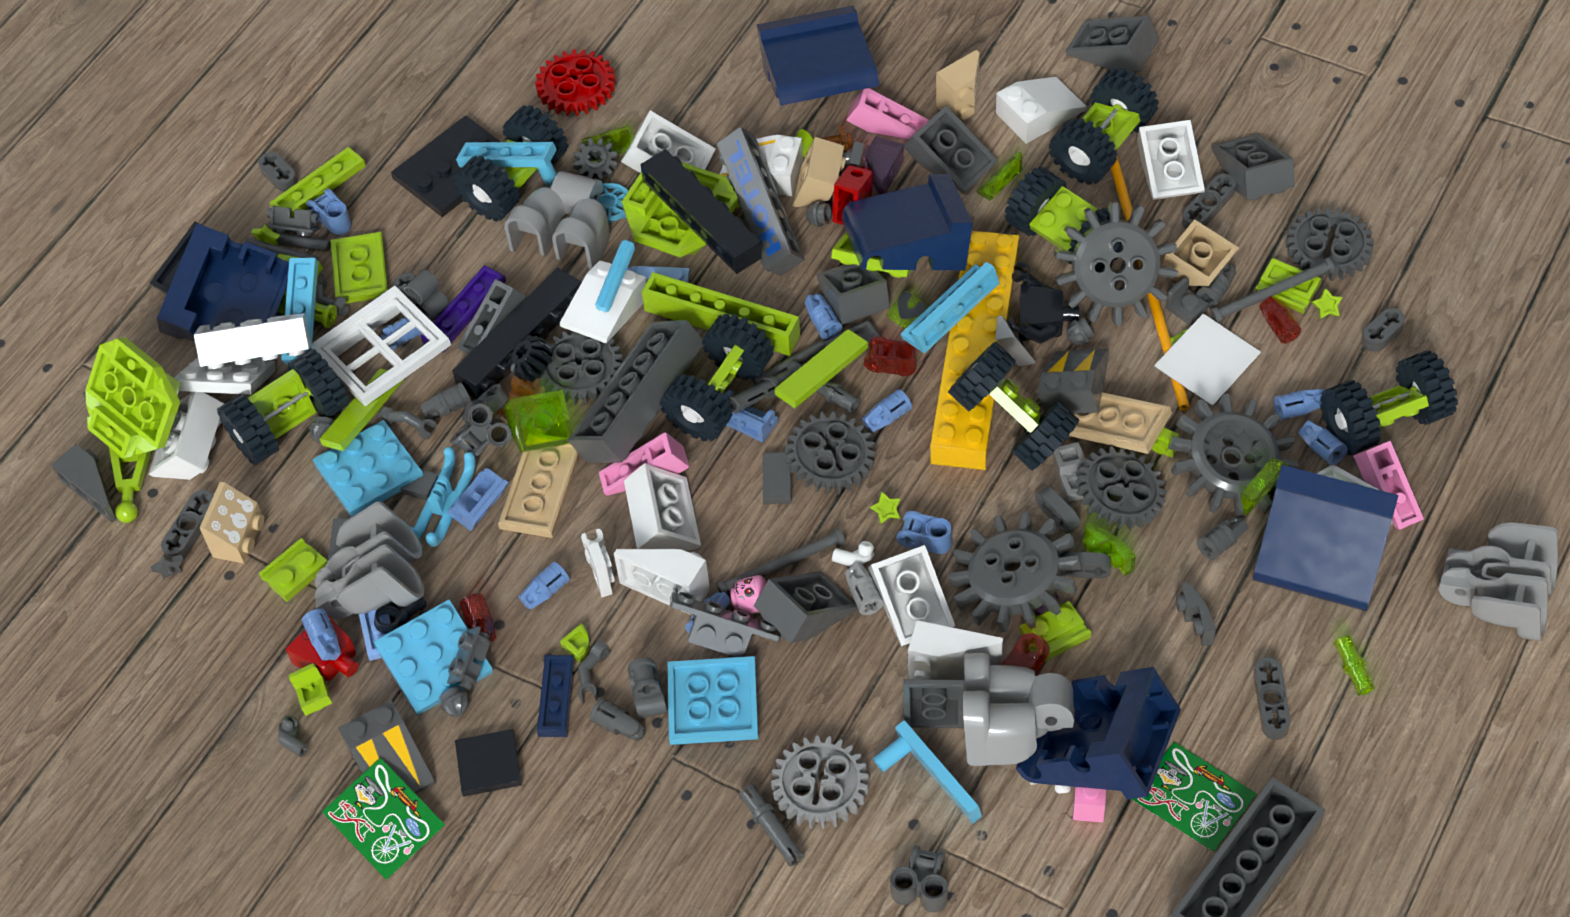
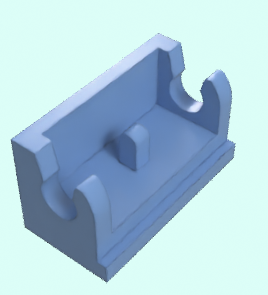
(752, 421)
(478, 499)

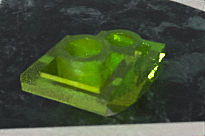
(1101, 541)

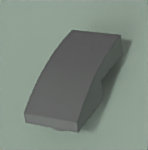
(1195, 610)

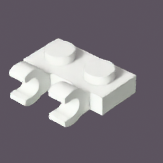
(600, 562)

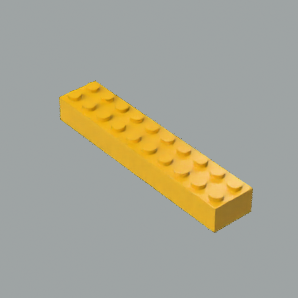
(961, 435)

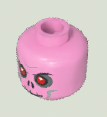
(746, 593)

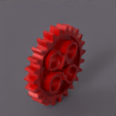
(575, 82)

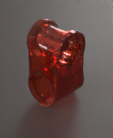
(892, 356)
(1025, 657)

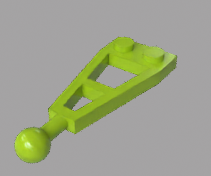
(127, 510)

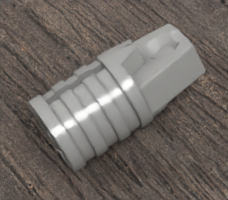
(863, 589)

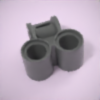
(423, 292)
(479, 431)
(646, 688)
(923, 876)

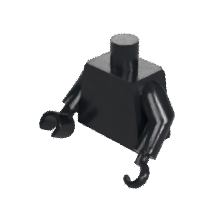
(1040, 308)

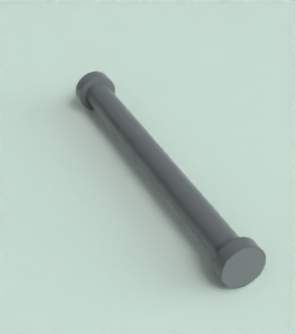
(1325, 267)
(785, 560)

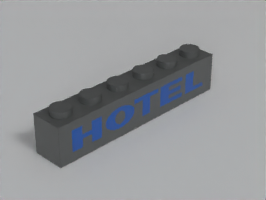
(760, 201)

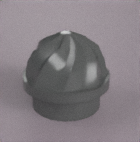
(819, 213)
(1079, 332)
(319, 427)
(454, 701)

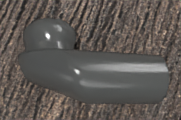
(289, 736)

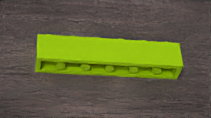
(702, 307)

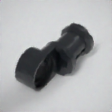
(399, 613)

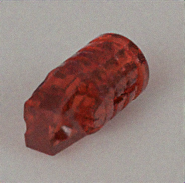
(1280, 320)
(477, 614)

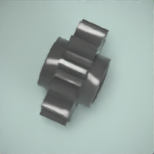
(595, 152)

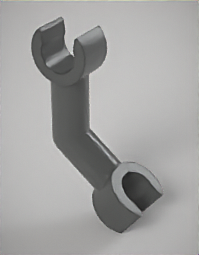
(321, 299)
(405, 416)
(598, 653)

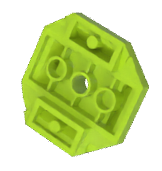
(658, 226)
(130, 399)

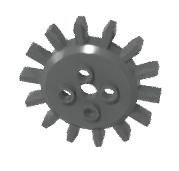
(1097, 247)
(1247, 439)
(1029, 585)

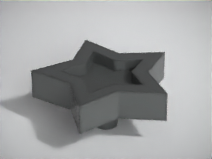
(168, 565)

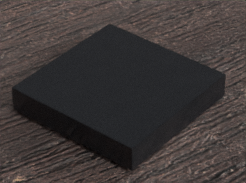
(488, 762)

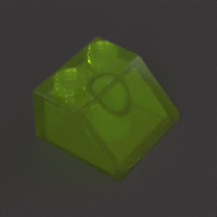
(539, 421)

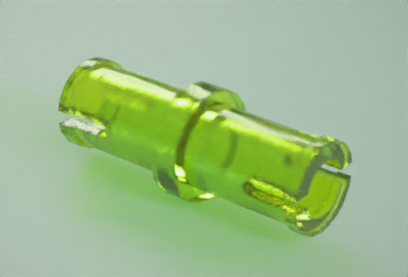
(1354, 665)

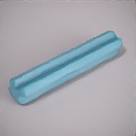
(615, 276)

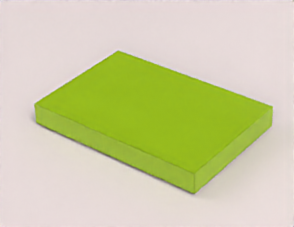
(359, 267)

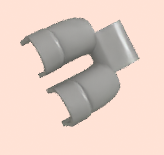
(547, 206)
(371, 565)
(1507, 578)
(1010, 709)

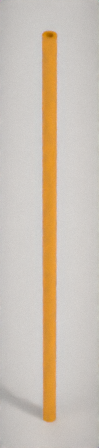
(1154, 303)

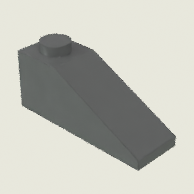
(493, 310)
(82, 475)

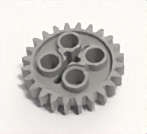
(847, 786)

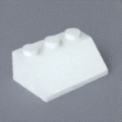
(189, 439)
(661, 510)

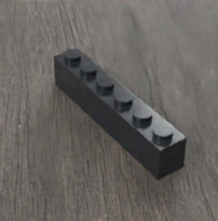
(701, 211)
(533, 316)

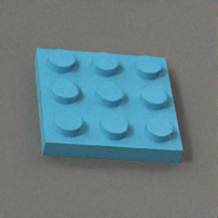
(368, 469)
(421, 655)
(712, 700)

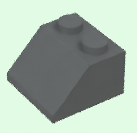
(854, 292)

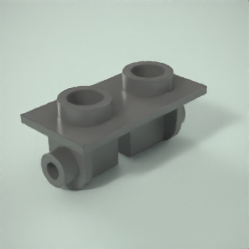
(302, 222)
(462, 668)

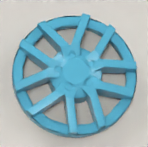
(612, 202)

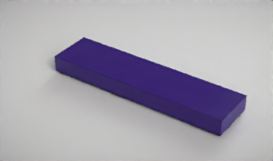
(465, 304)

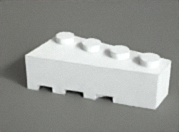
(252, 340)

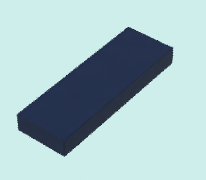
(555, 696)

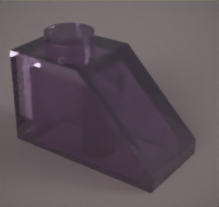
(884, 160)

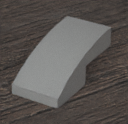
(1068, 462)

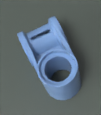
(331, 212)
(924, 532)

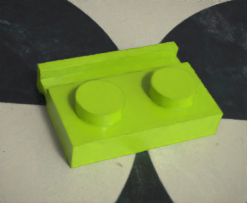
(1293, 298)
(293, 569)
(1059, 630)

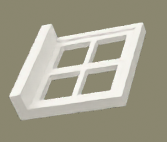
(363, 325)

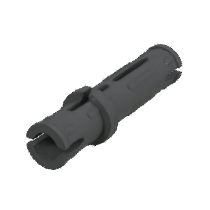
(758, 392)
(833, 392)
(764, 815)

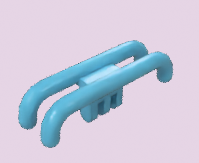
(443, 497)

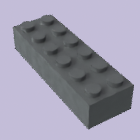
(635, 392)
(1254, 855)

